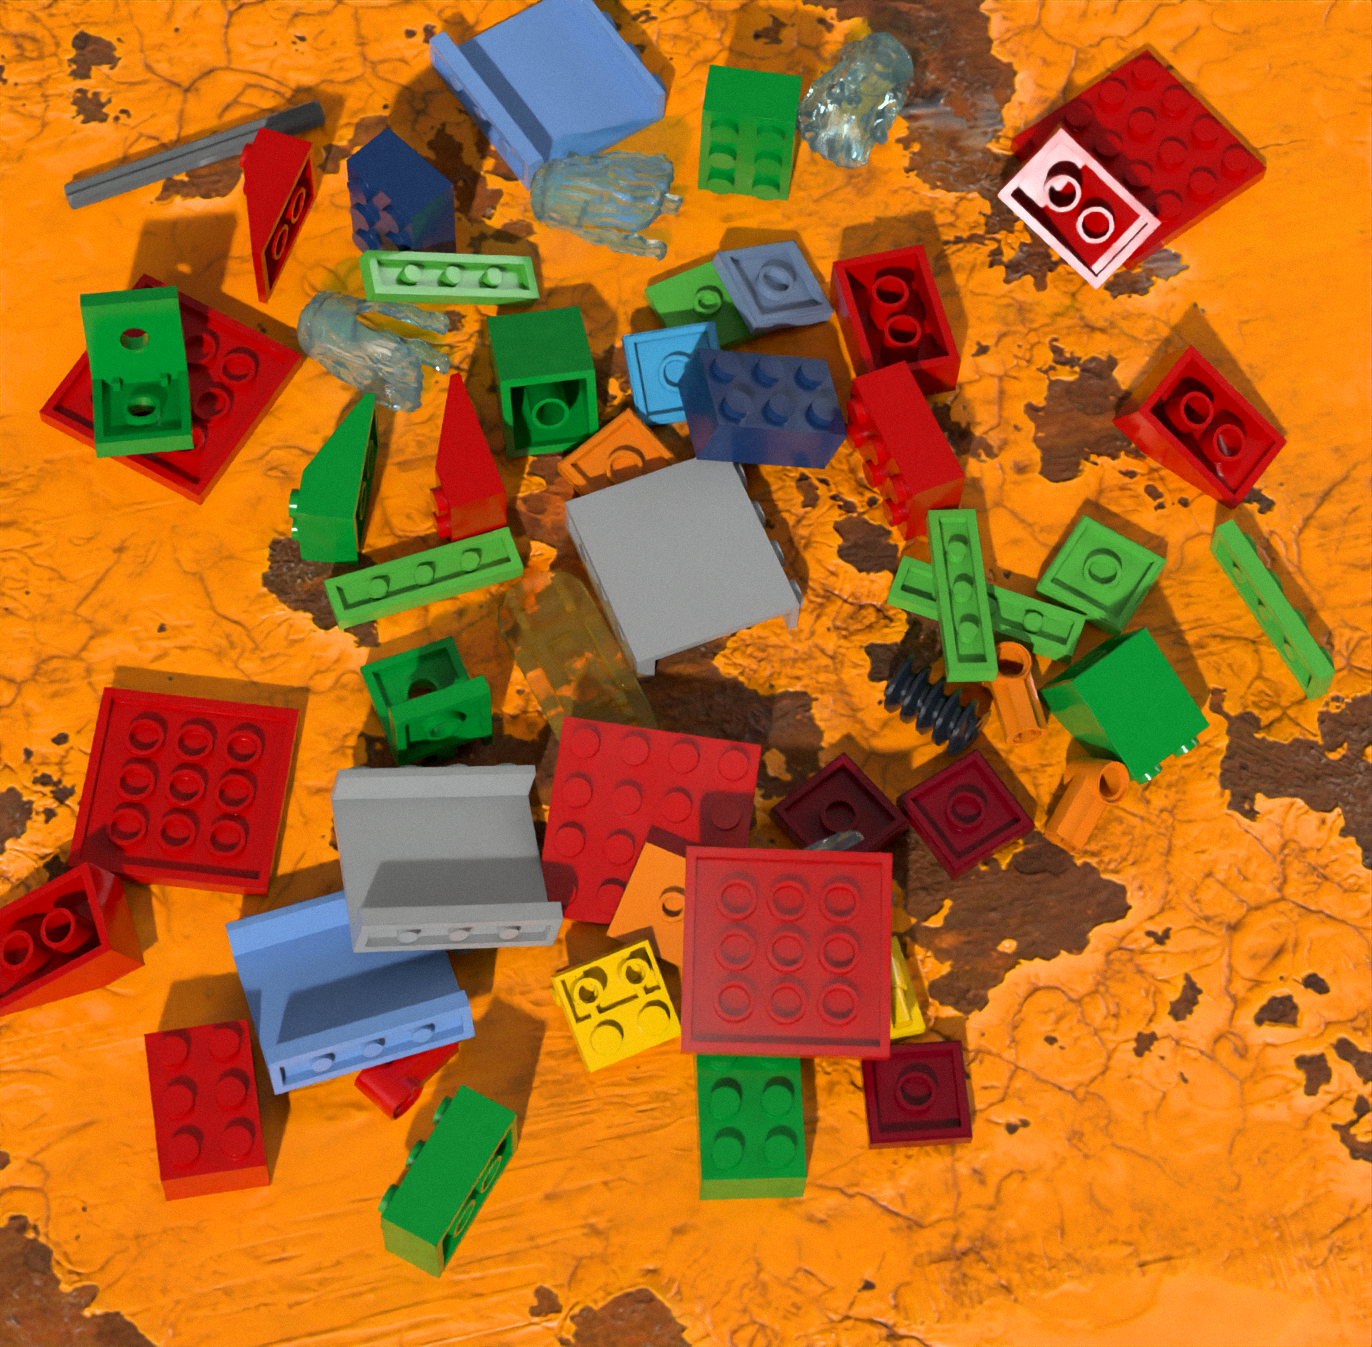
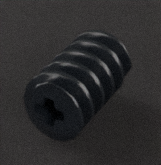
(933, 707)

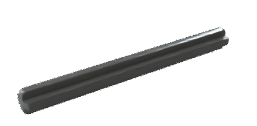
(189, 155)

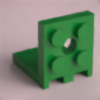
(138, 371)
(435, 721)

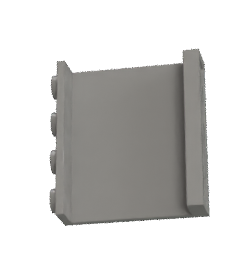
(680, 560)
(441, 858)

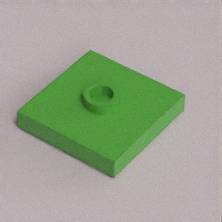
(699, 298)
(1101, 576)

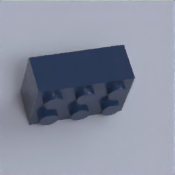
(399, 199)
(761, 409)

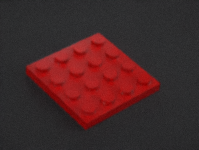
(1157, 145)
(232, 388)
(633, 788)
(186, 791)
(787, 953)

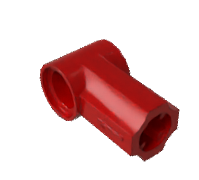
(400, 1082)

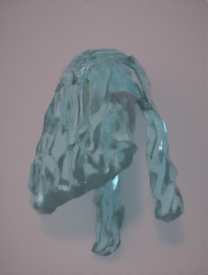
(856, 100)
(606, 191)
(369, 359)

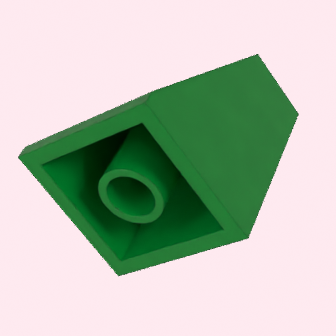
(543, 381)
(1126, 705)

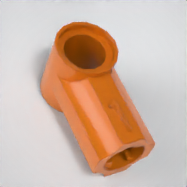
(1016, 696)
(1090, 787)

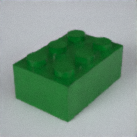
(748, 132)
(749, 1127)
(448, 1180)

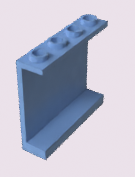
(550, 84)
(336, 1009)

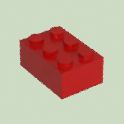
(895, 315)
(902, 448)
(206, 1110)

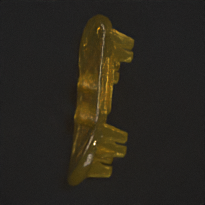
(570, 653)

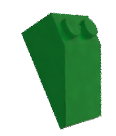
(336, 490)

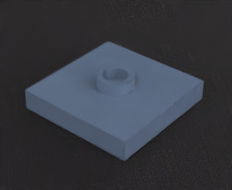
(772, 287)

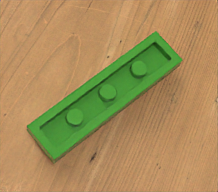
(448, 278)
(423, 578)
(961, 595)
(1265, 599)
(1014, 617)

